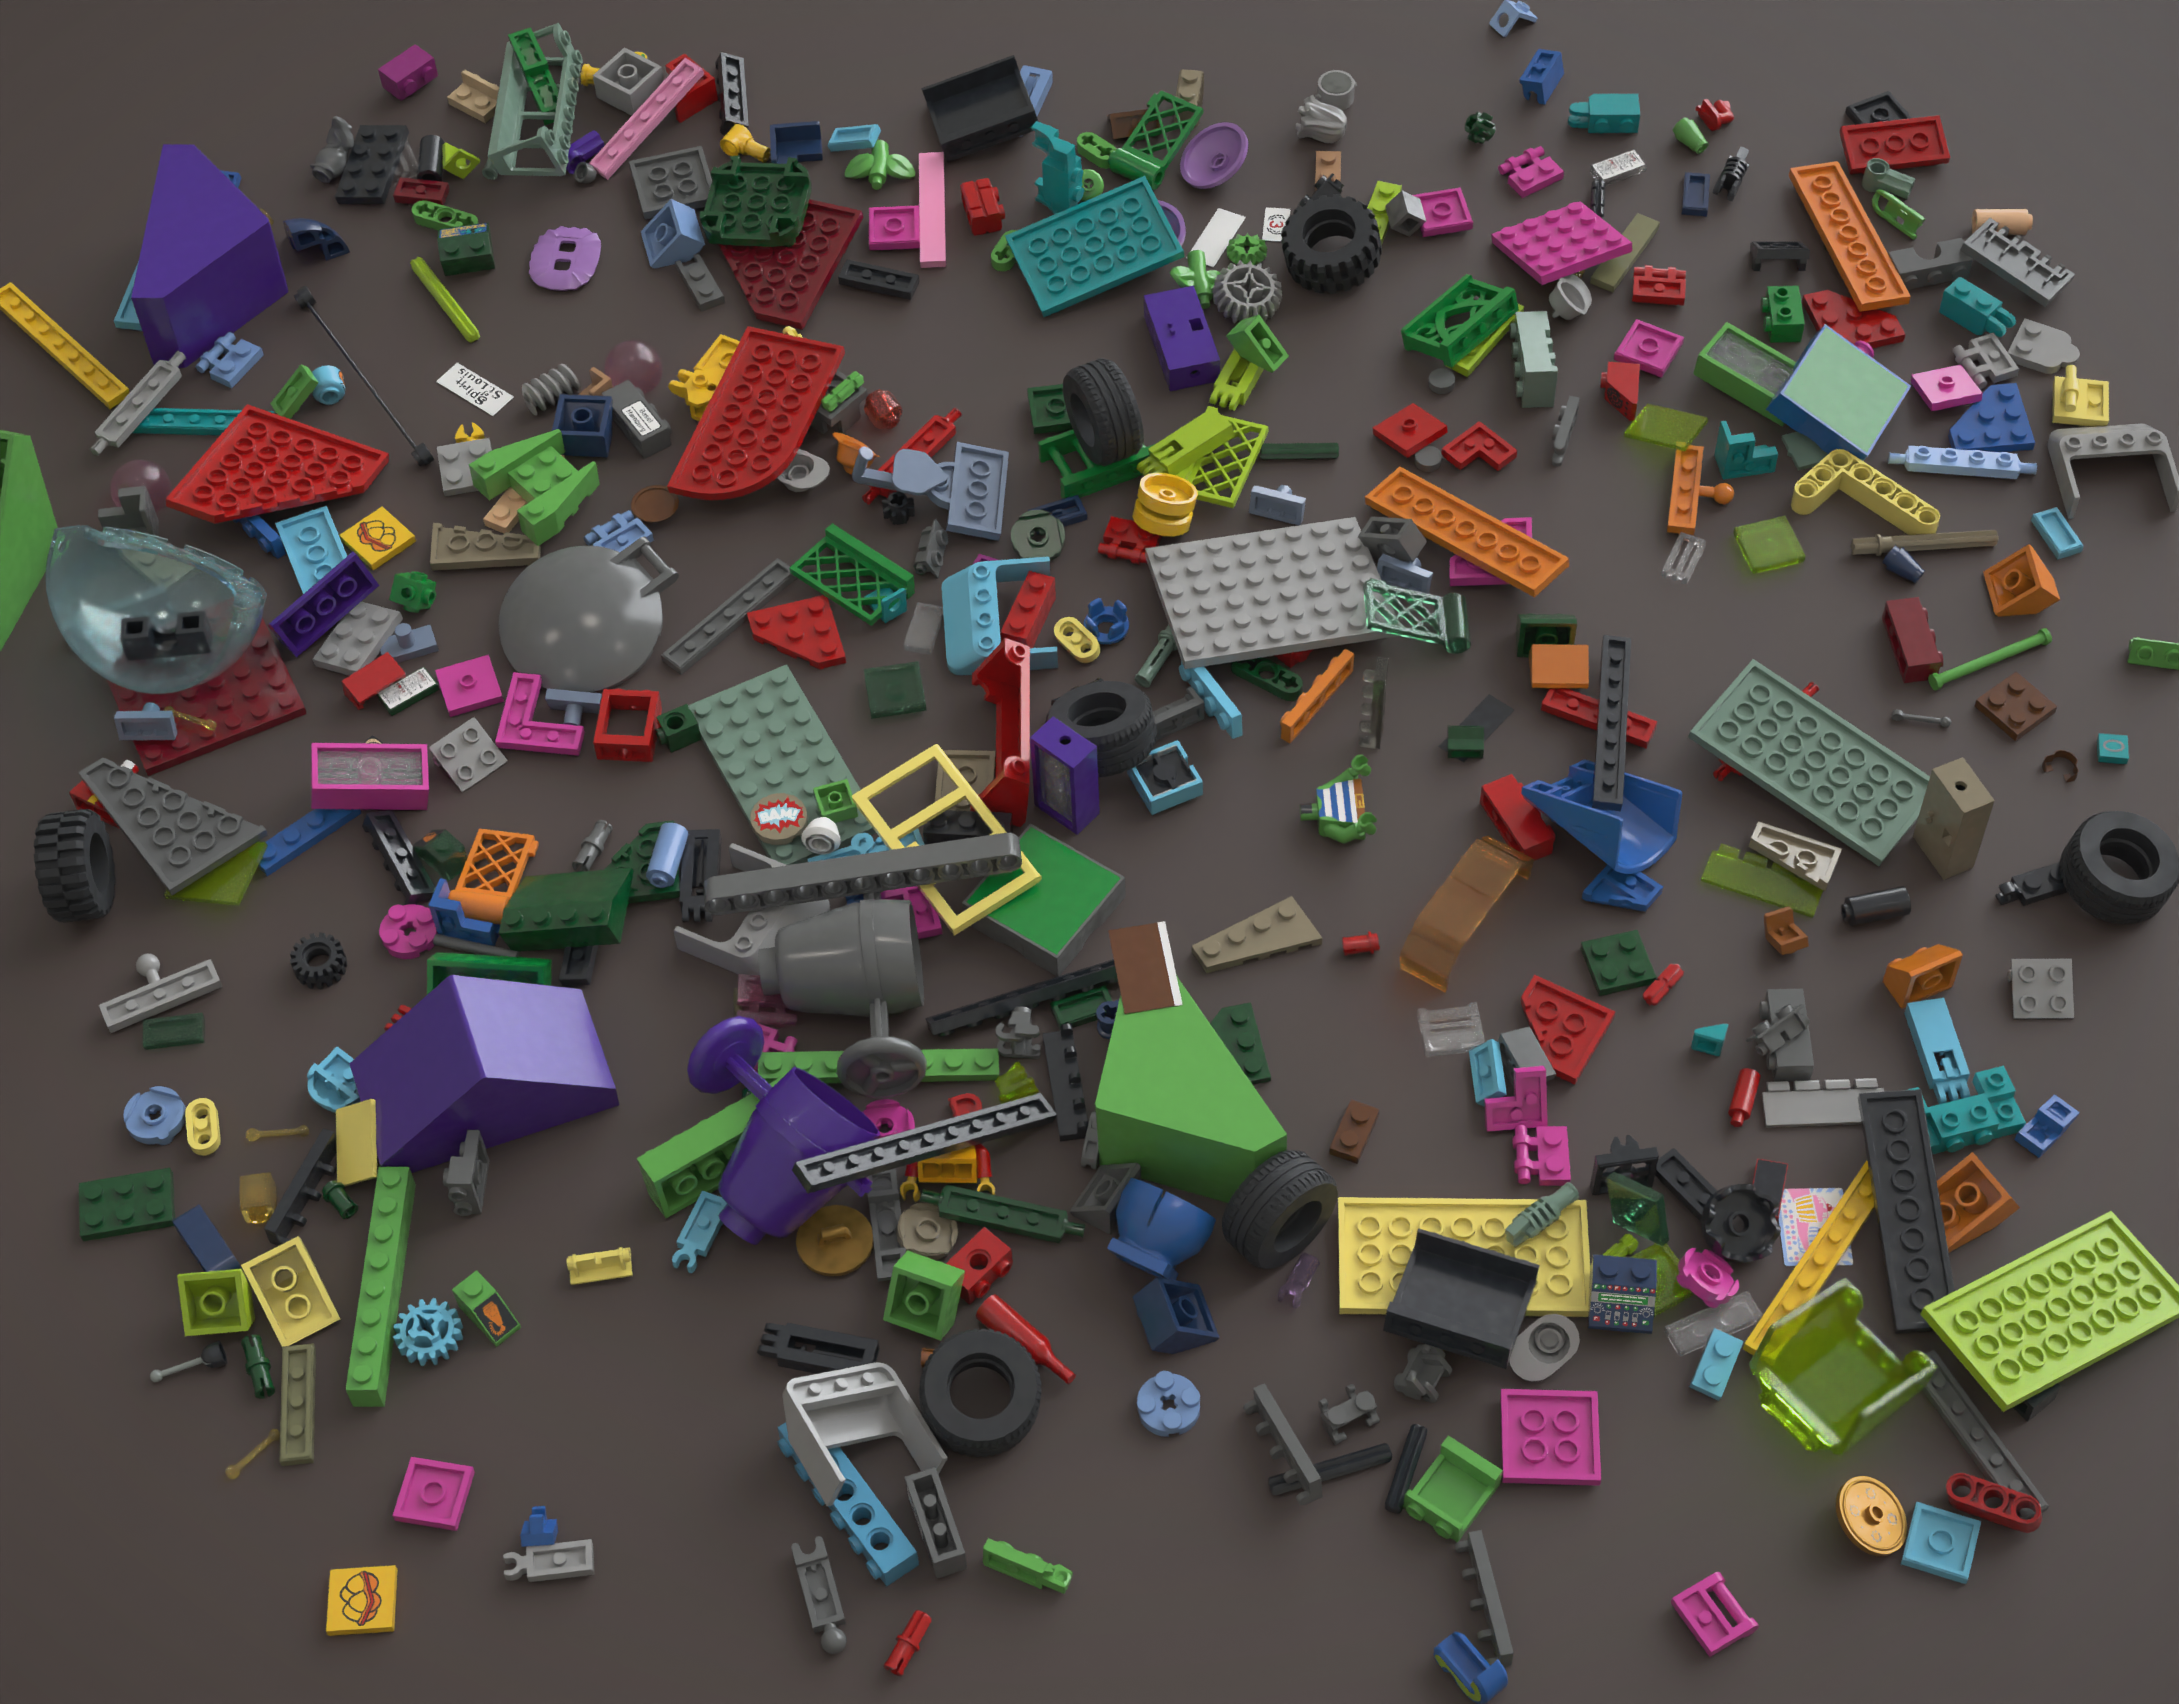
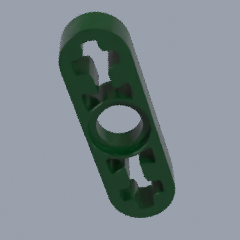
(1273, 684)

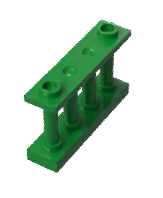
(1095, 476)

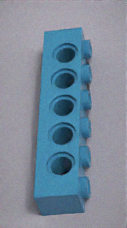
(885, 1564)

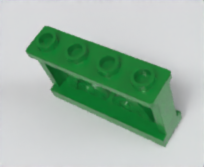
(1486, 315)

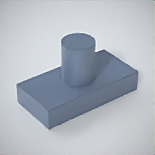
(1277, 504)
(1404, 574)
(410, 643)
(573, 703)
(146, 724)

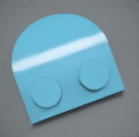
(332, 1082)

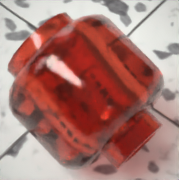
(883, 409)

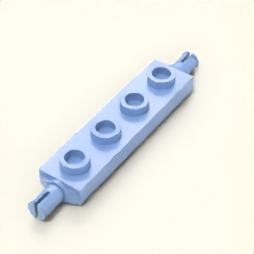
(1962, 462)

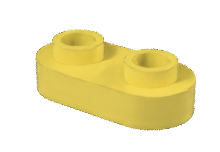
(1078, 641)
(202, 1129)

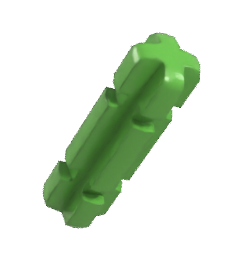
(842, 391)

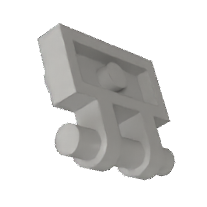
(1993, 359)

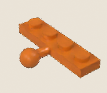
(1687, 489)

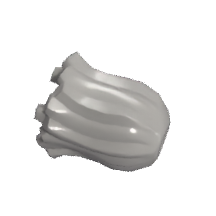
(1321, 121)

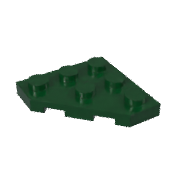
(638, 856)
(1241, 1036)

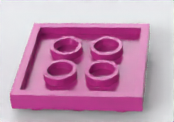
(1550, 1437)

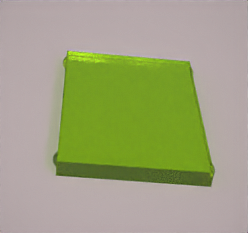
(1666, 427)

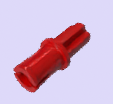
(908, 1643)

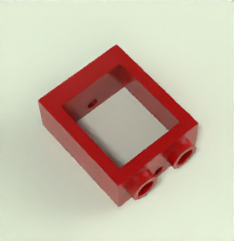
(638, 747)

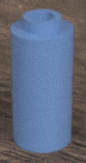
(667, 855)

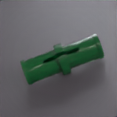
(258, 1366)

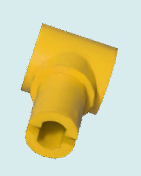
(740, 141)

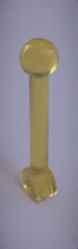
(209, 724)
(252, 1133)
(233, 1470)

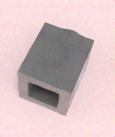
(1405, 213)

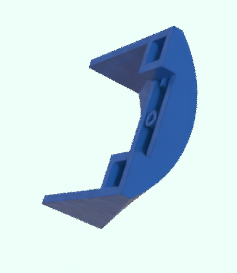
(1623, 839)

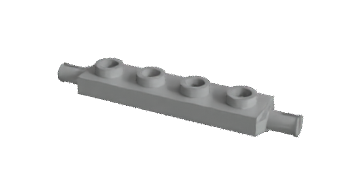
(138, 403)

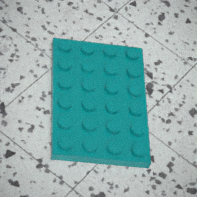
(1094, 246)

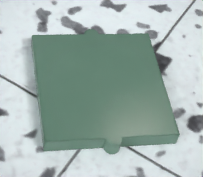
(1802, 450)

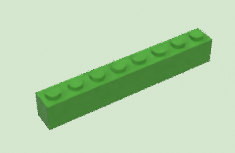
(380, 1287)

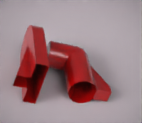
(1715, 114)

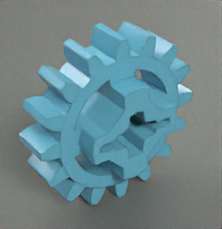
(437, 1320)

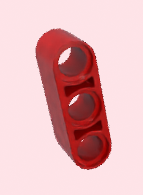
(2005, 1514)

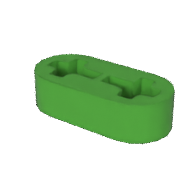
(1097, 152)
(997, 256)

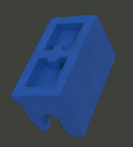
(1542, 75)

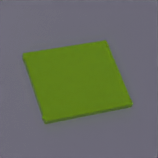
(226, 882)

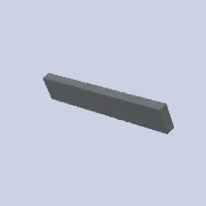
(728, 616)
(1977, 1435)

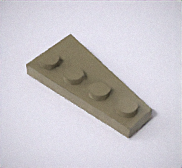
(1258, 936)

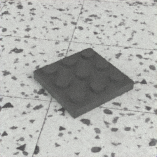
(674, 176)

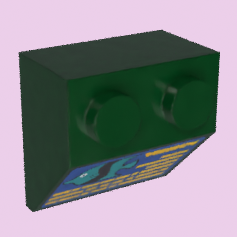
(466, 249)

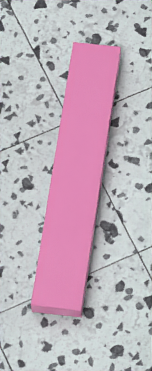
(646, 118)
(932, 210)

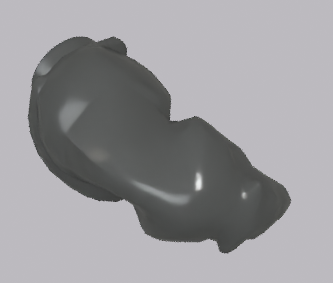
(333, 158)

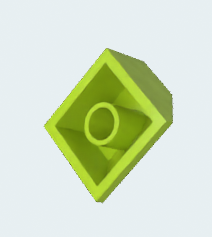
(215, 1302)

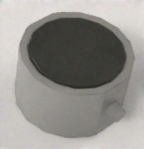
(1336, 89)

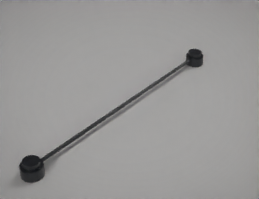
(421, 453)

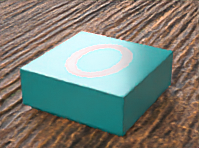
(2112, 748)

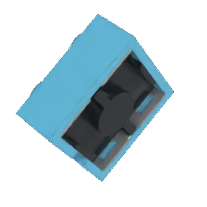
(1166, 778)

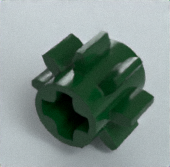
(1480, 127)

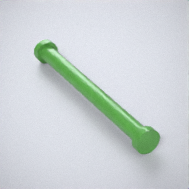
(2042, 637)

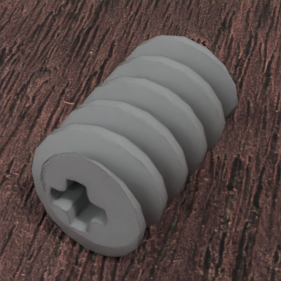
(549, 386)

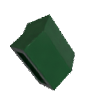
(1465, 741)

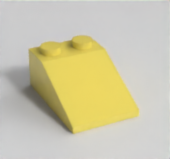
(291, 1292)

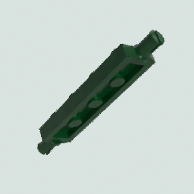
(1002, 1213)

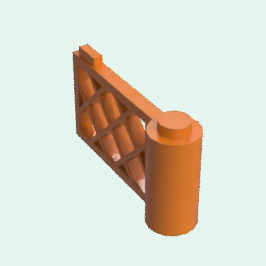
(483, 902)

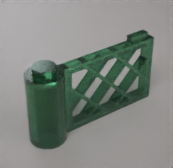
(1448, 619)

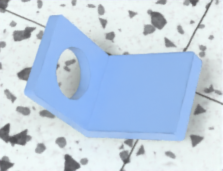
(1514, 11)

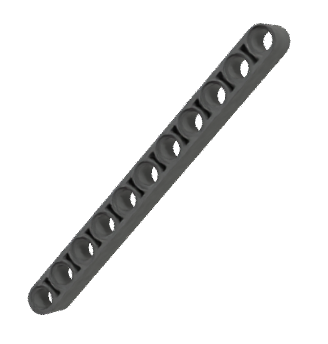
(862, 874)

